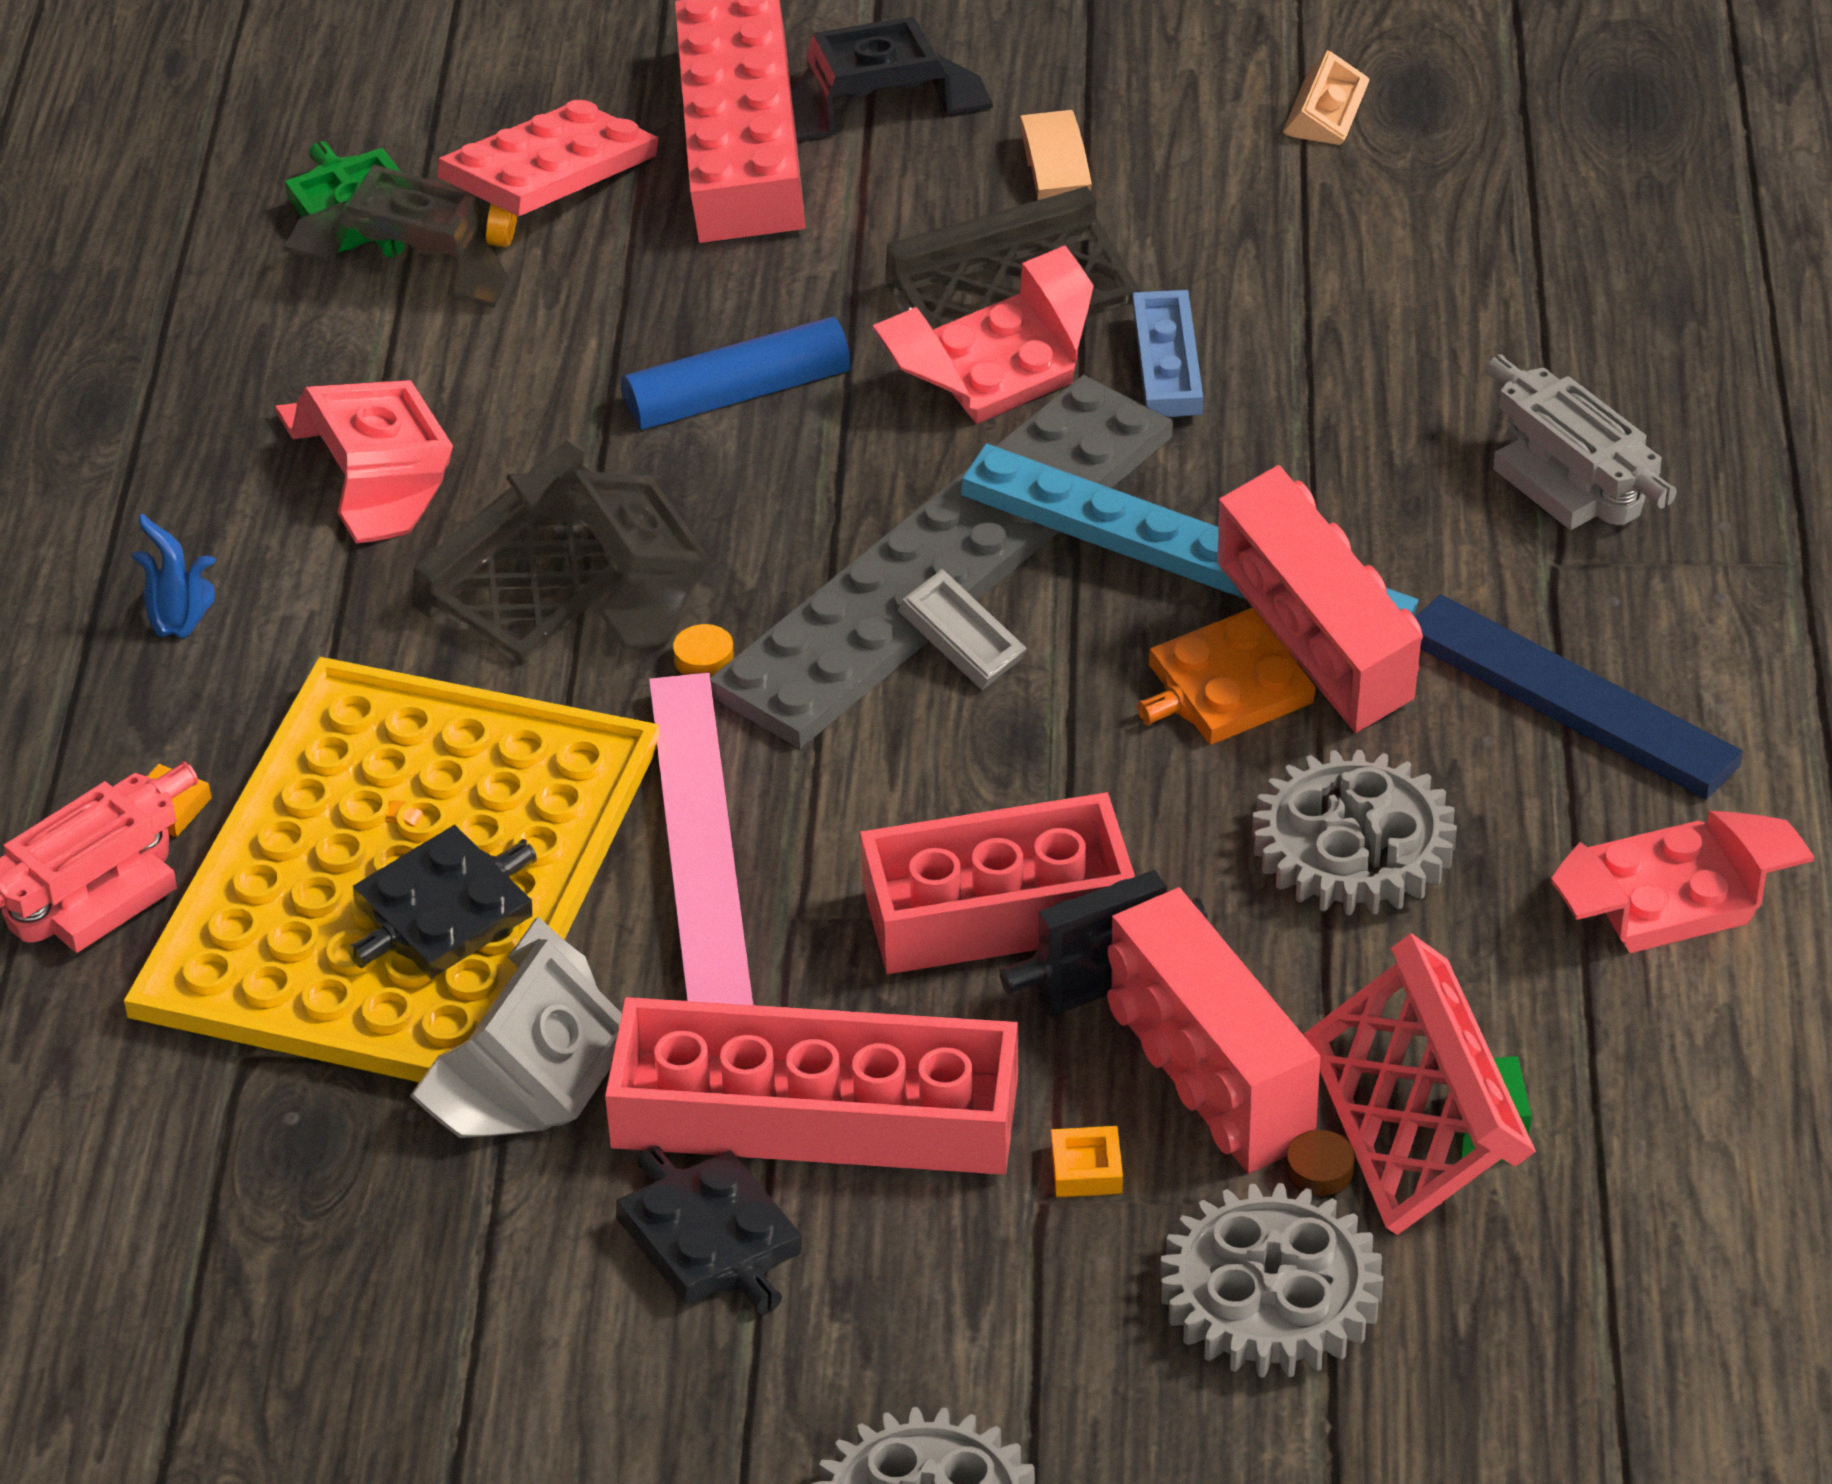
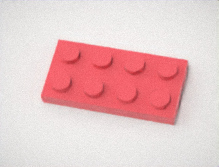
(547, 157)

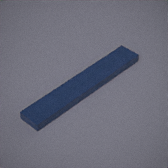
(1577, 697)

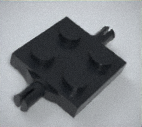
(442, 902)
(1075, 942)
(709, 1228)

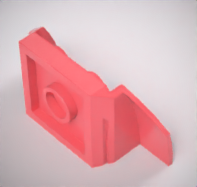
(1005, 350)
(384, 445)
(1680, 877)

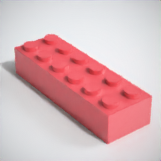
(738, 119)
(813, 1085)

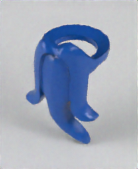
(172, 595)

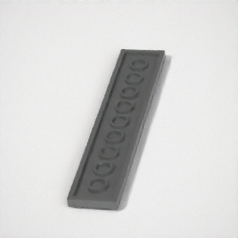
(851, 628)

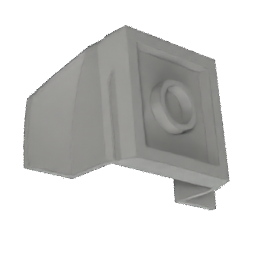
(533, 1051)

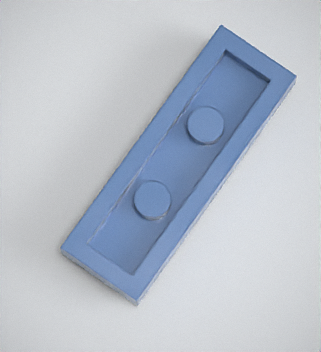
(1167, 353)

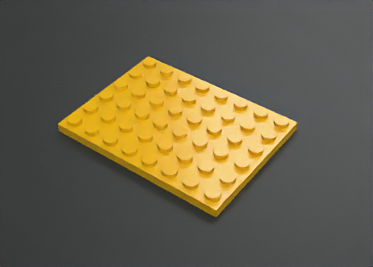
(273, 906)

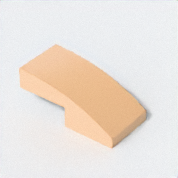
(1055, 152)

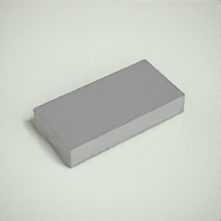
(962, 629)

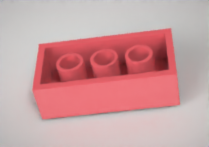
(1319, 597)
(979, 879)
(1212, 1029)

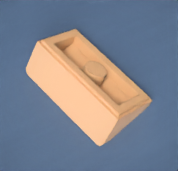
(1327, 101)

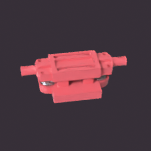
(93, 861)

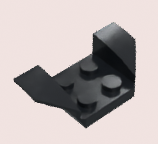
(877, 57)

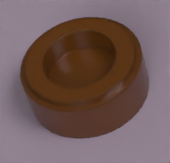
(1320, 1162)

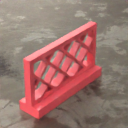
(1465, 1066)

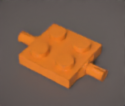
(1226, 678)

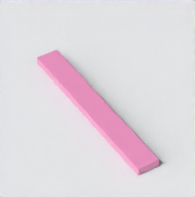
(700, 841)

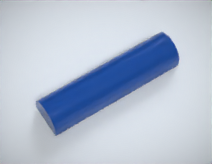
(736, 373)

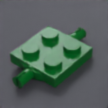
(333, 183)

